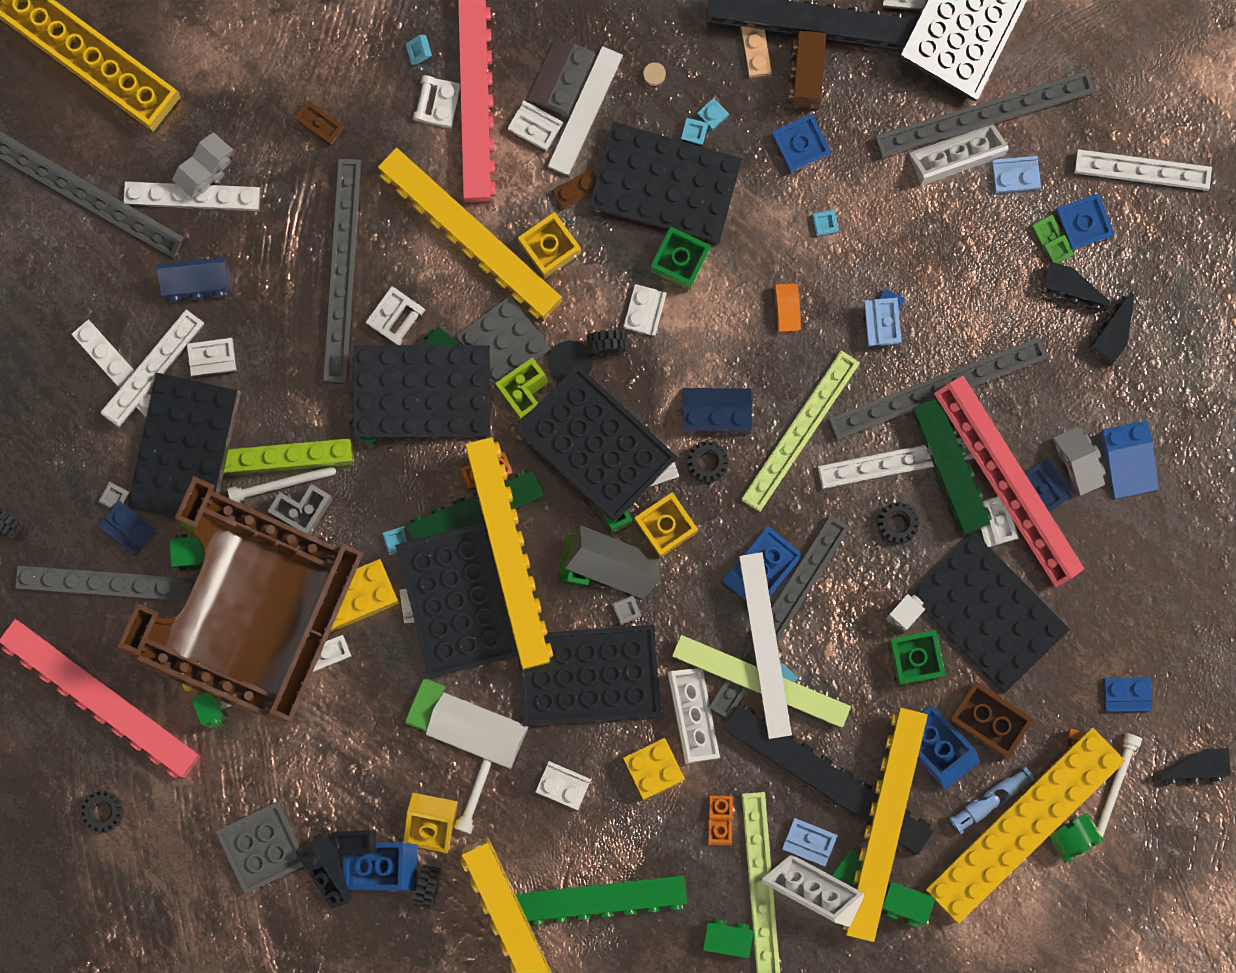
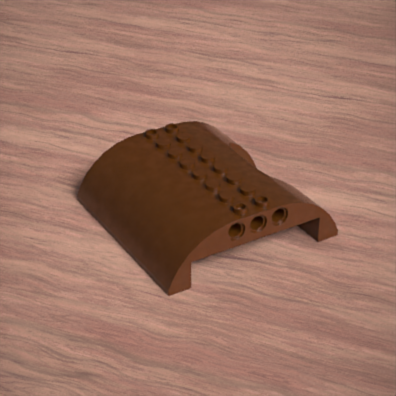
(253, 610)

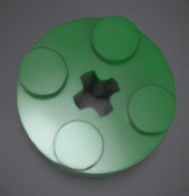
(1076, 837)

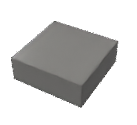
(112, 495)
(626, 610)

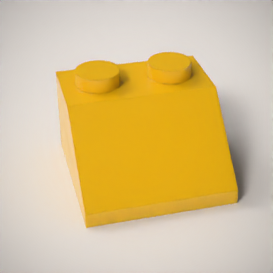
(430, 822)

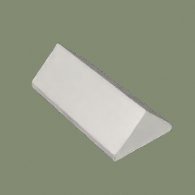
(958, 154)
(693, 715)
(476, 730)
(815, 890)

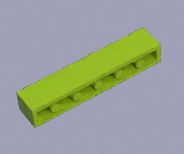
(289, 457)

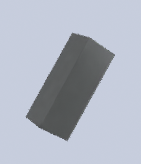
(613, 562)

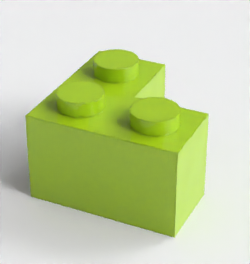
(520, 385)

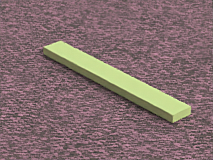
(800, 431)
(747, 676)
(760, 894)

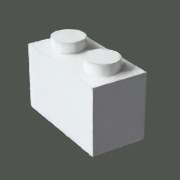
(906, 613)

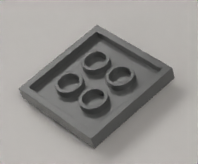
(510, 338)
(260, 847)

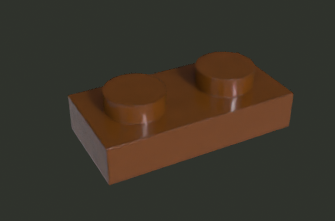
(319, 122)
(575, 189)

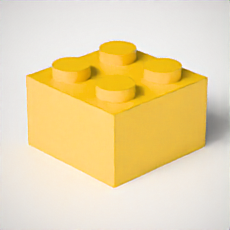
(549, 245)
(666, 525)
(654, 769)

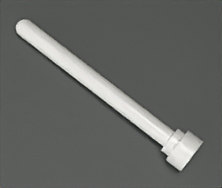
(239, 494)
(1131, 743)
(465, 822)

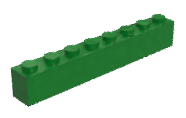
(603, 899)

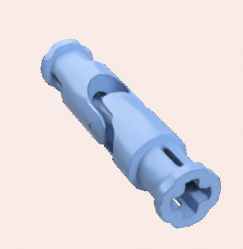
(980, 808)

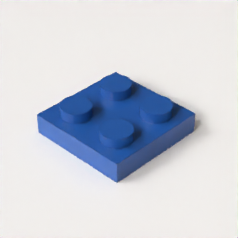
(801, 143)
(1085, 222)

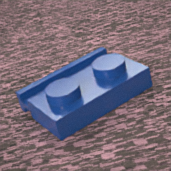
(1127, 694)

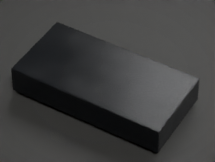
(355, 842)

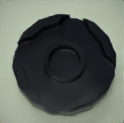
(566, 357)

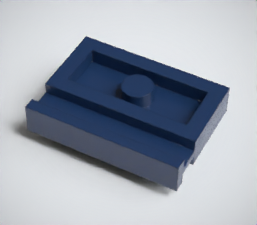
(1049, 484)
(126, 527)

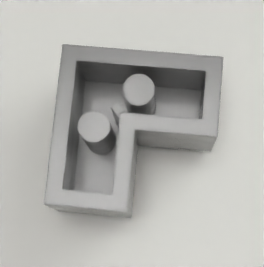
(204, 166)
(1081, 460)
(301, 515)

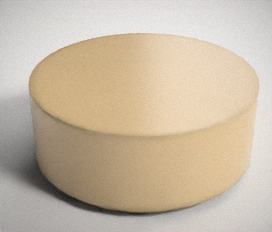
(654, 74)

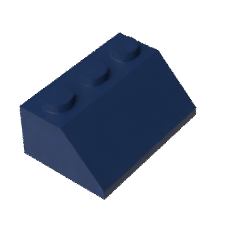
(194, 279)
(717, 410)

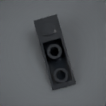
(1069, 284)
(1115, 336)
(1204, 764)
(325, 869)

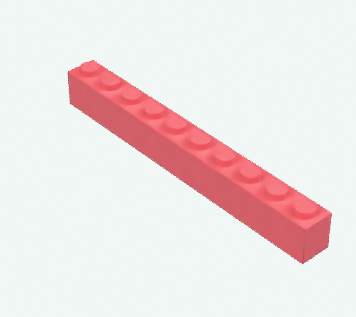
(476, 101)
(1009, 481)
(99, 698)

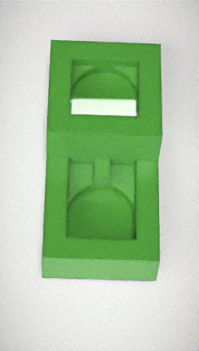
(1051, 239)
(424, 703)

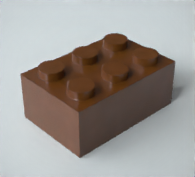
(807, 70)
(991, 720)

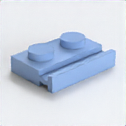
(1016, 174)
(882, 321)
(809, 842)

